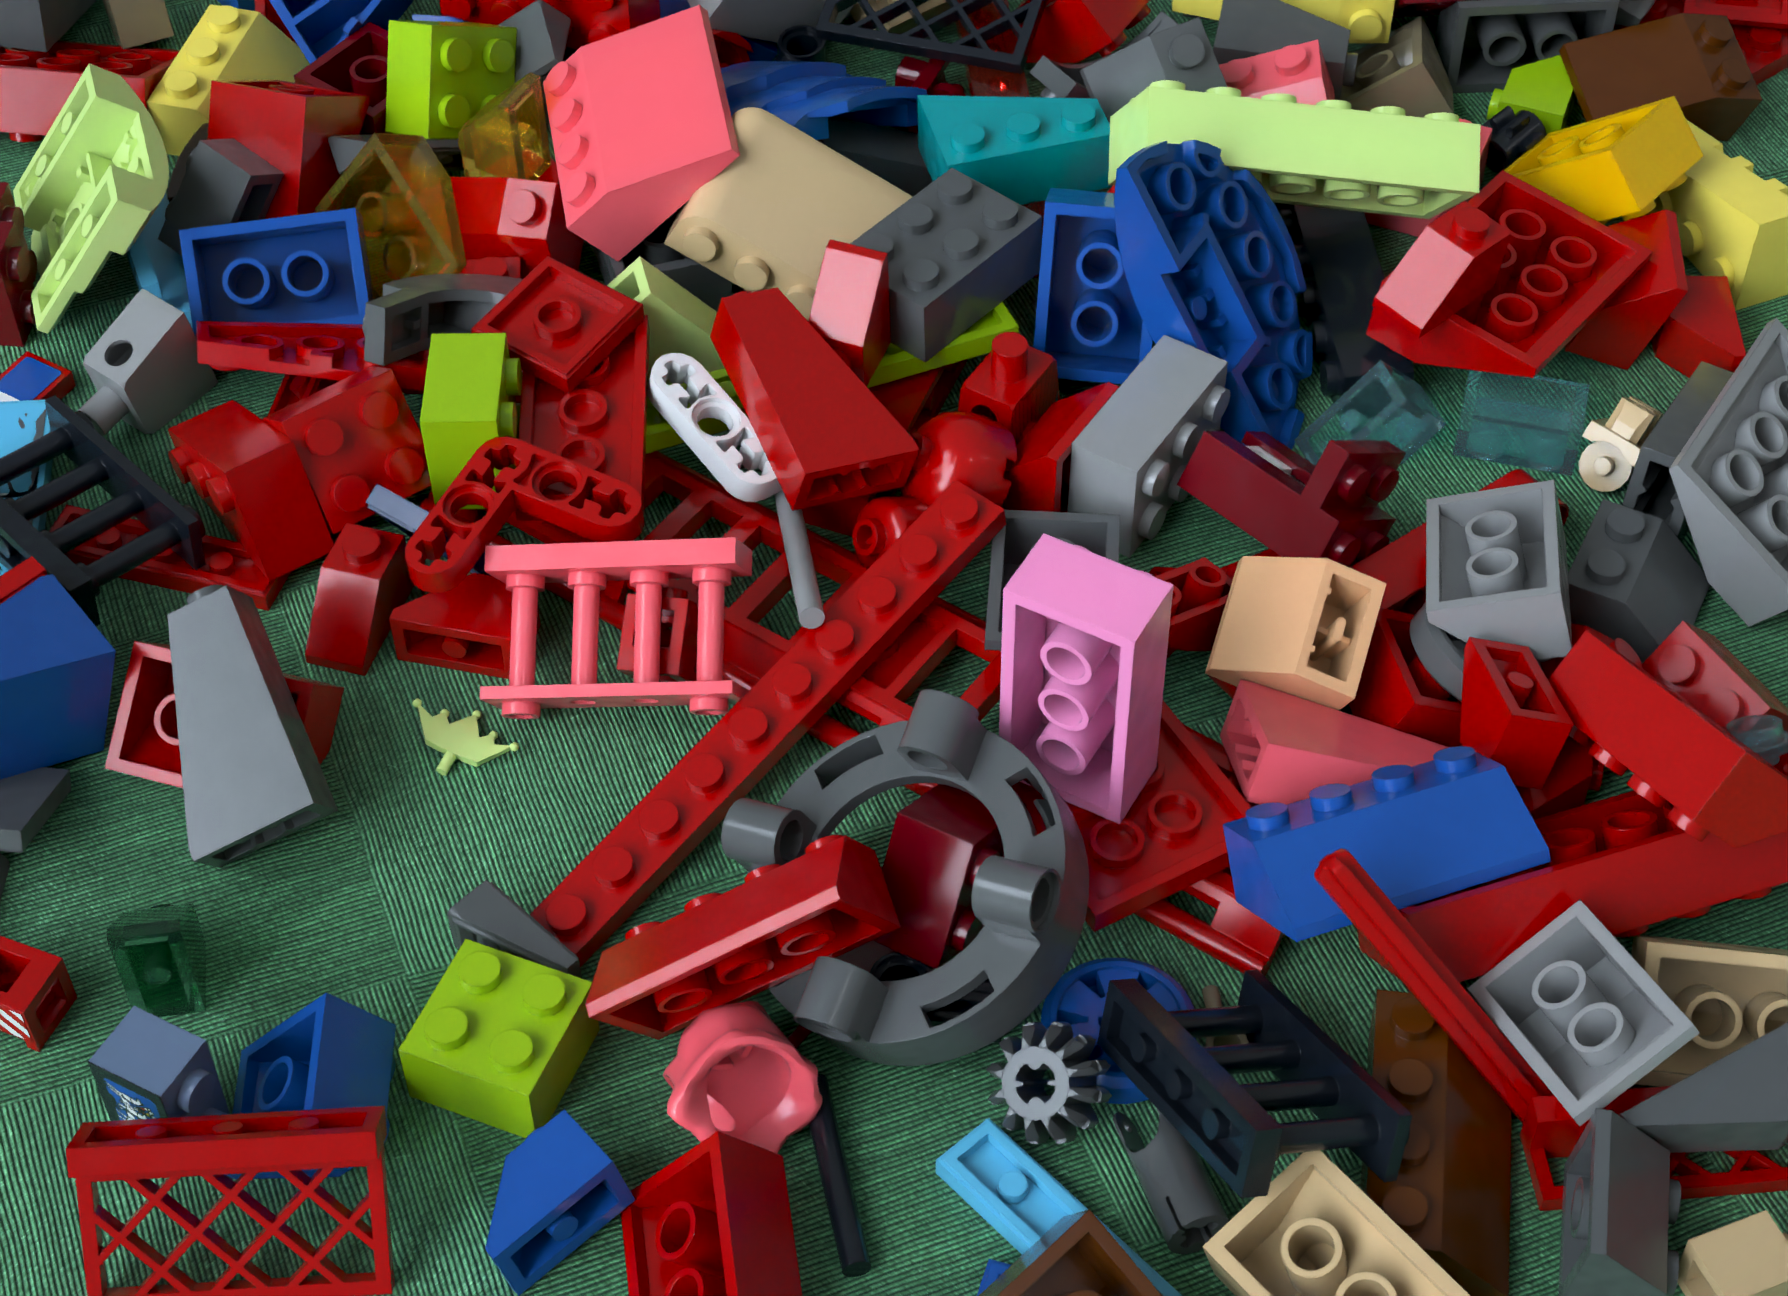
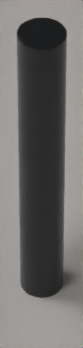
(838, 1187)

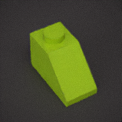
(1538, 88)

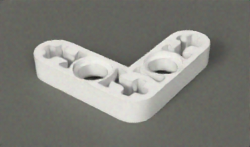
(711, 401)

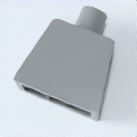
(145, 368)

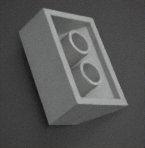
(1500, 568)

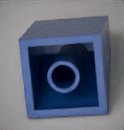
(51, 679)

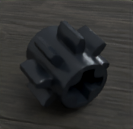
(1512, 137)

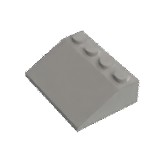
(1737, 482)

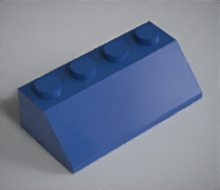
(1408, 827)

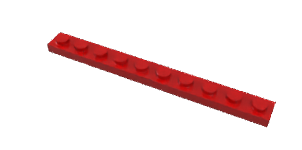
(767, 721)

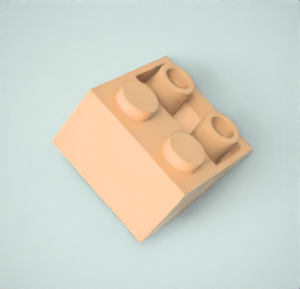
(1297, 627)

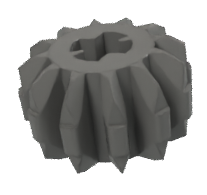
(1024, 1082)

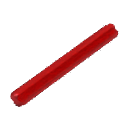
(1429, 980)

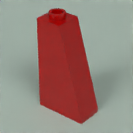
(806, 404)

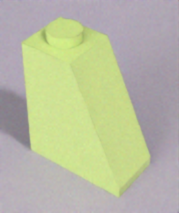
(675, 316)

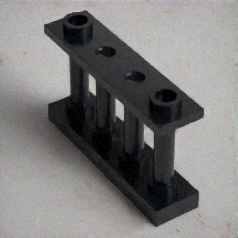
(132, 493)
(1231, 1119)

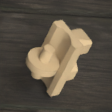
(1618, 440)

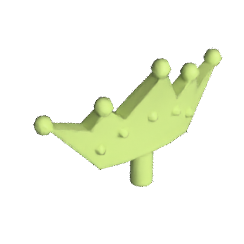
(459, 739)

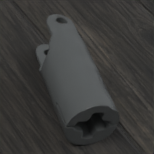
(1174, 1185)

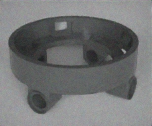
(1027, 900)

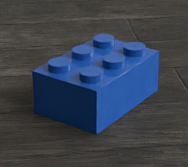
(279, 269)
(1083, 292)

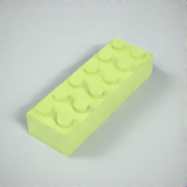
(1312, 152)

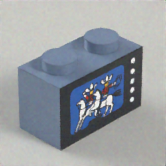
(156, 1071)

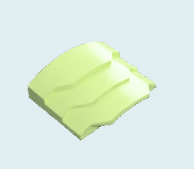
(89, 188)

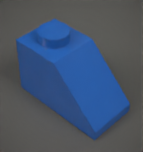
(551, 1200)

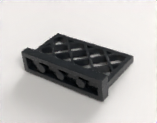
(913, 41)

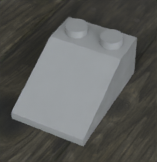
(1582, 1012)

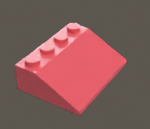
(638, 128)

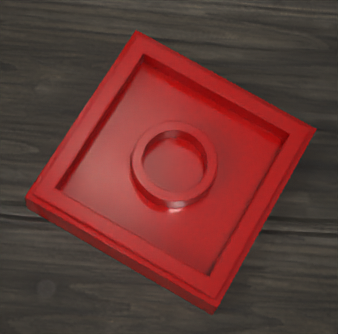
(561, 323)

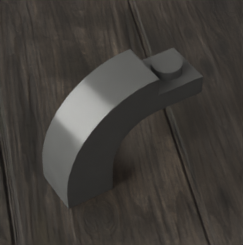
(424, 306)

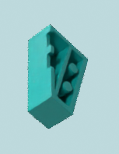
(1016, 142)

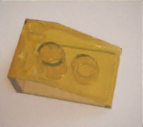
(403, 207)

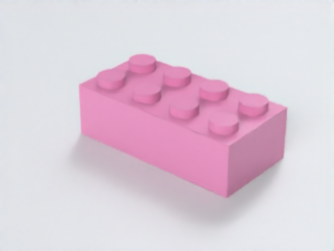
(1084, 673)

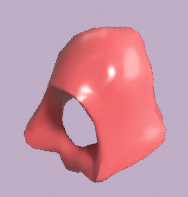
(741, 1078)

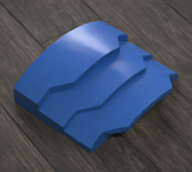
(813, 91)

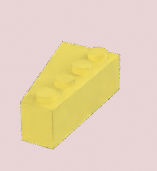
(1732, 223)

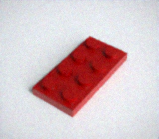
(596, 423)

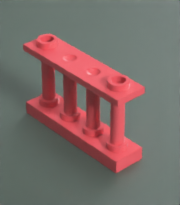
(587, 570)

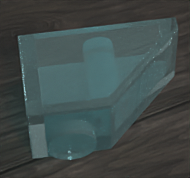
(1376, 408)

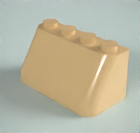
(778, 209)

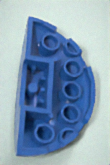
(1217, 274)

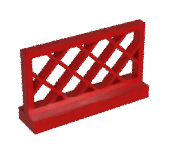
(235, 1145)

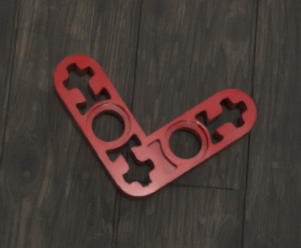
(519, 490)

